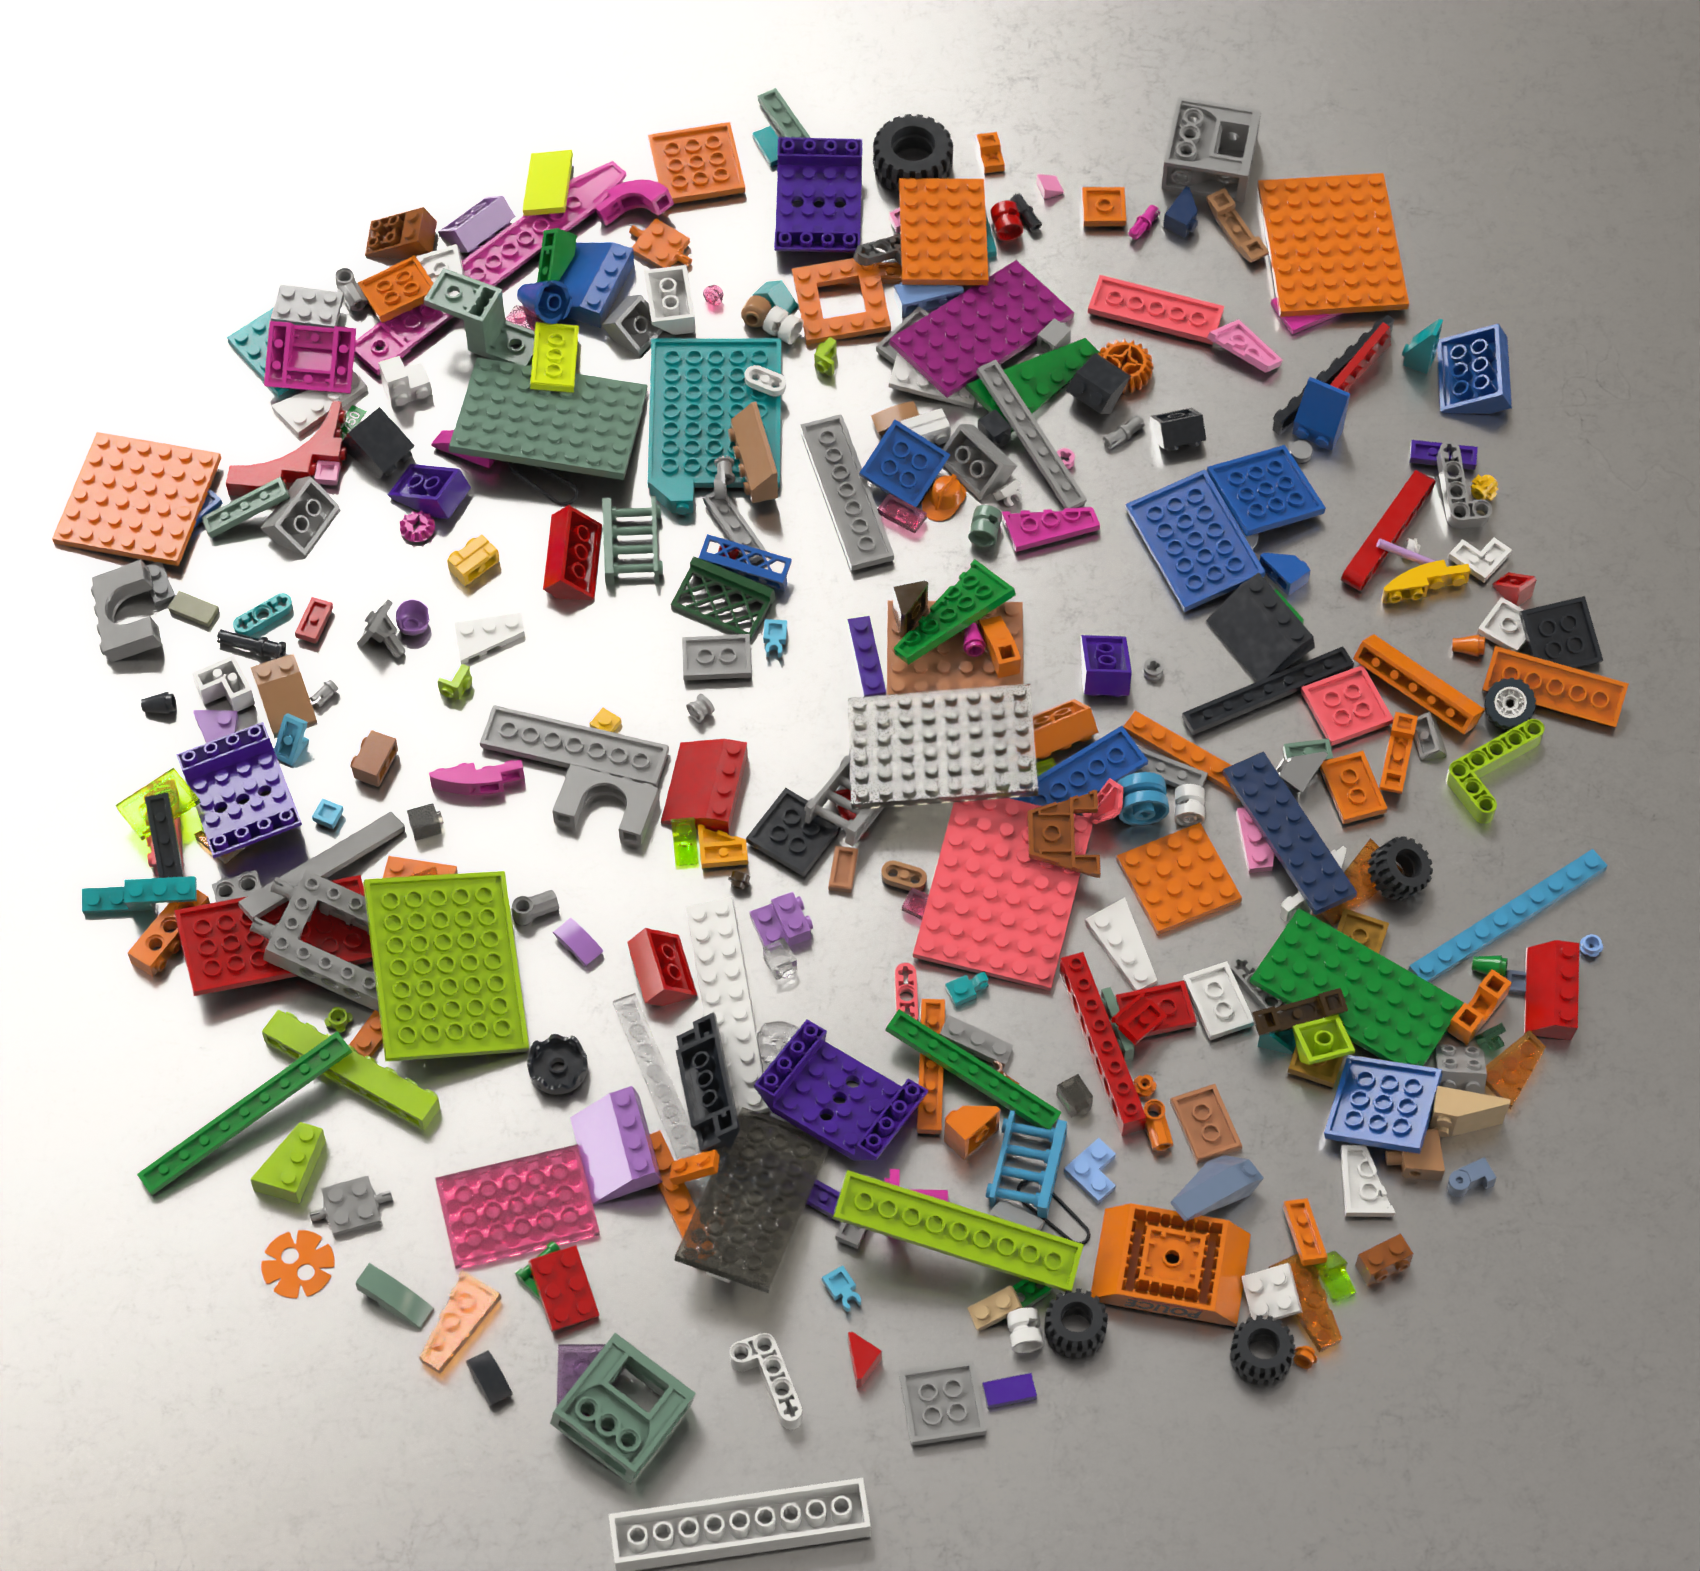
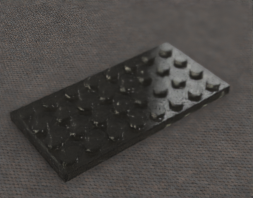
(753, 1201)

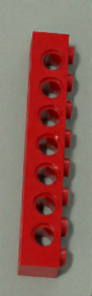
(1102, 1044)

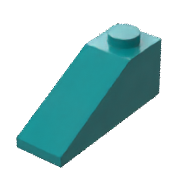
(1422, 348)

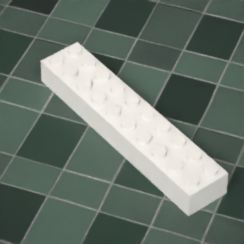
(740, 1525)

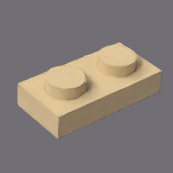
(994, 1308)

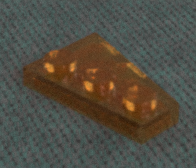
(1513, 1067)

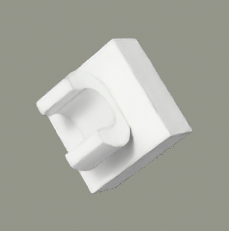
(1007, 491)

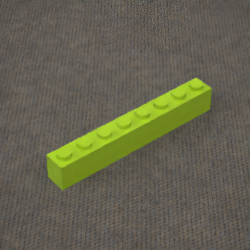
(356, 1071)

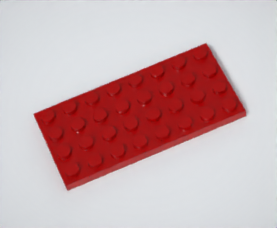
(227, 955)

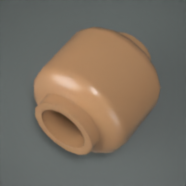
(755, 311)

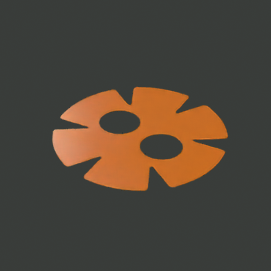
(290, 1282)

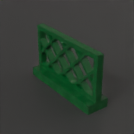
(728, 580)

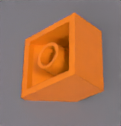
(970, 1128)

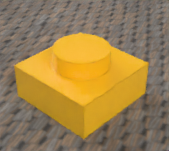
(605, 721)

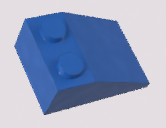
(1321, 414)

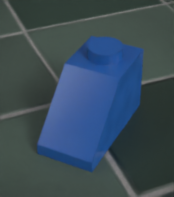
(1285, 571)

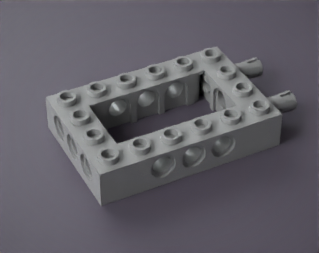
(305, 960)

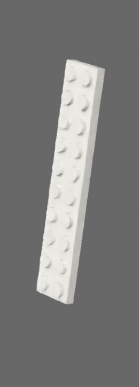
(727, 994)

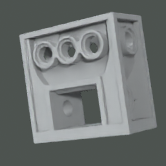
(1213, 129)

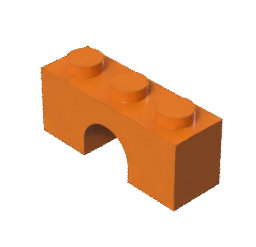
(1483, 1004)

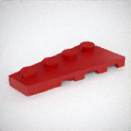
(1364, 358)

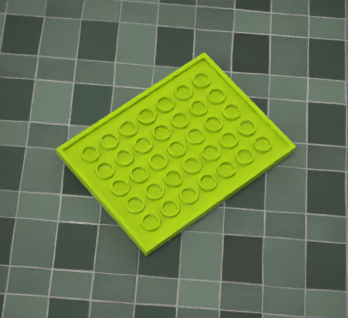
(445, 966)

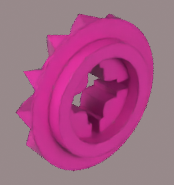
(421, 532)

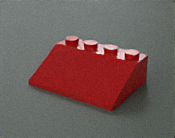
(706, 783)

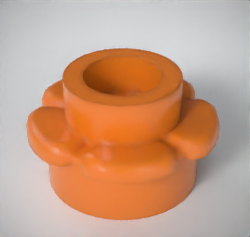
(1144, 1091)
(1304, 1357)

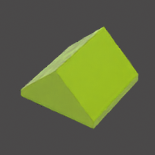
(1322, 1040)

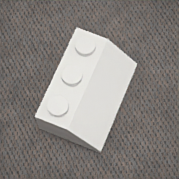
(670, 299)

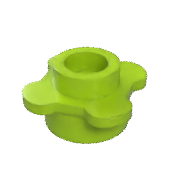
(336, 1013)

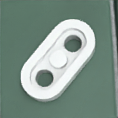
(766, 381)

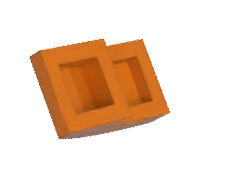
(990, 152)

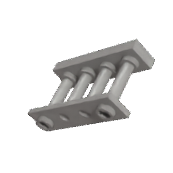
(853, 828)

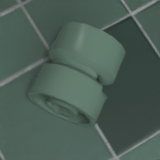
(985, 525)

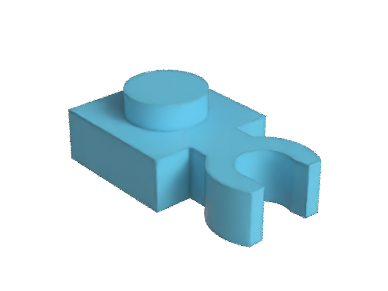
(774, 635)
(841, 1285)

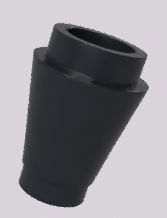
(159, 703)

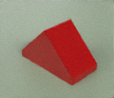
(1516, 587)
(864, 1358)

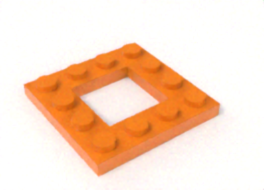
(817, 329)

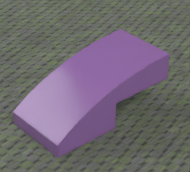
(579, 942)

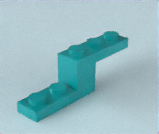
(139, 894)

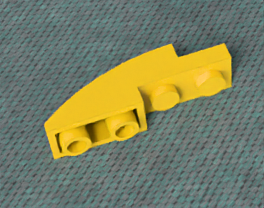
(1416, 581)

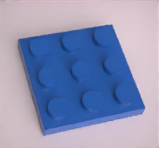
(904, 464)

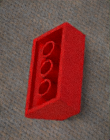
(572, 555)
(1552, 989)

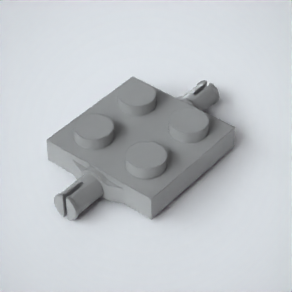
(350, 1205)

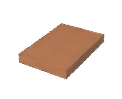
(1206, 1123)

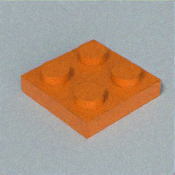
(1103, 206)

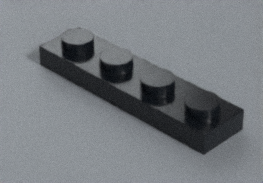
(164, 835)

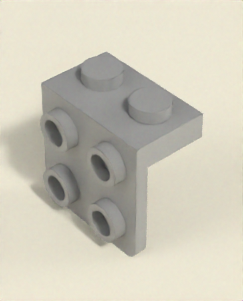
(1462, 1068)

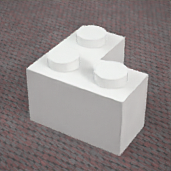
(404, 383)
(224, 679)

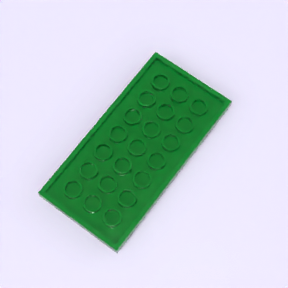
(1387, 1005)

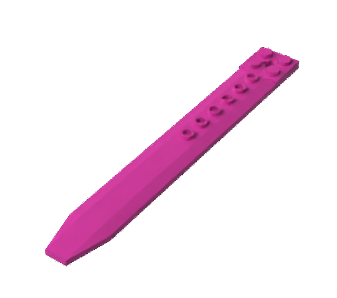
(491, 264)

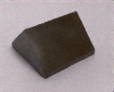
(909, 604)

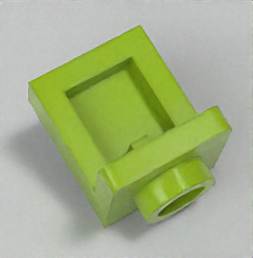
(823, 356)
(456, 687)

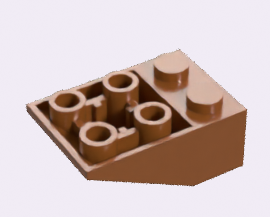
(402, 235)

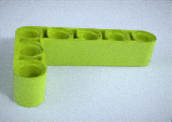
(1489, 762)

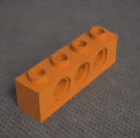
(156, 935)

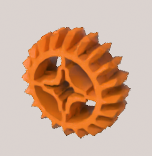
(1132, 360)

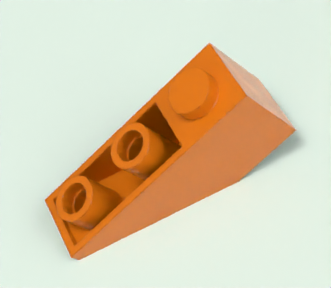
(1001, 646)

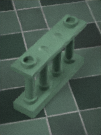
(612, 531)

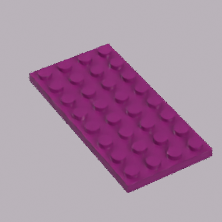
(980, 328)

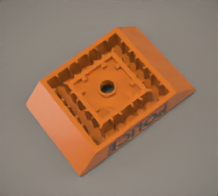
(1199, 1286)

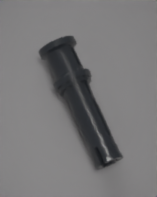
(261, 645)

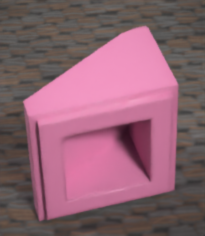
(1049, 186)

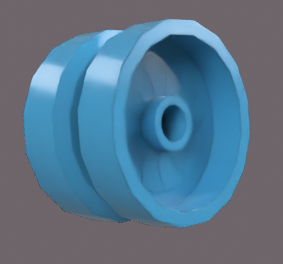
(1143, 798)

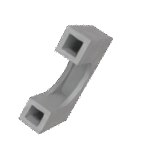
(109, 592)
(583, 784)

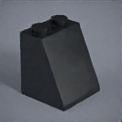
(378, 444)

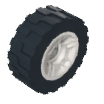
(1501, 693)

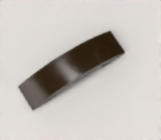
(1284, 1017)

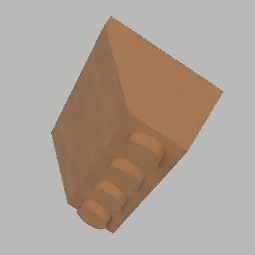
(754, 454)

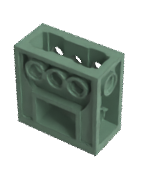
(618, 1413)

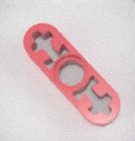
(911, 987)

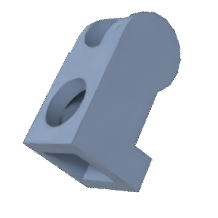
(1470, 1177)

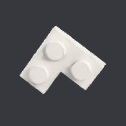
(1482, 562)

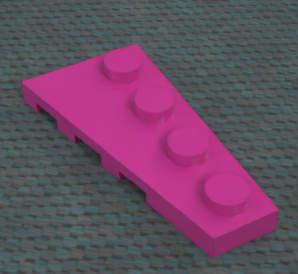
(1040, 528)

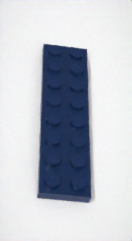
(1289, 833)

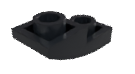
(489, 1377)

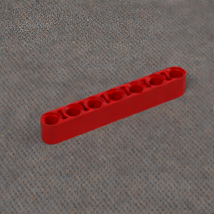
(1389, 529)

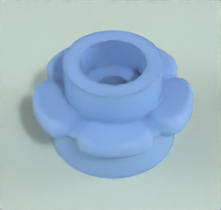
(1592, 940)

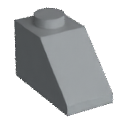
(1299, 770)

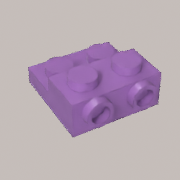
(782, 920)

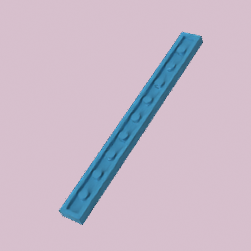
(1509, 916)

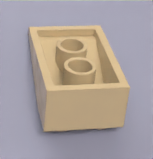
(1465, 1111)

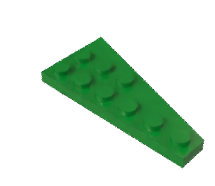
(1039, 377)
(957, 608)

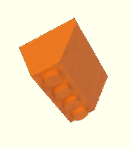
(1062, 727)

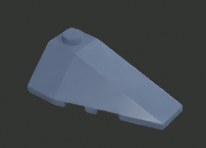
(1217, 1185)

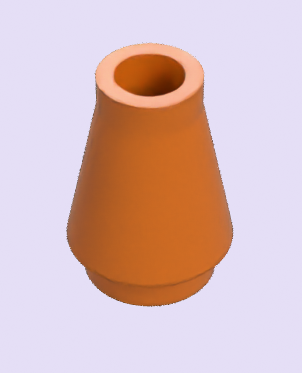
(1470, 645)

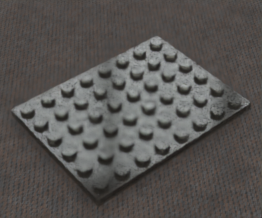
(941, 747)

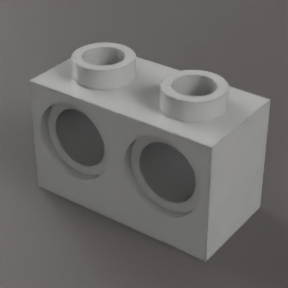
(236, 886)

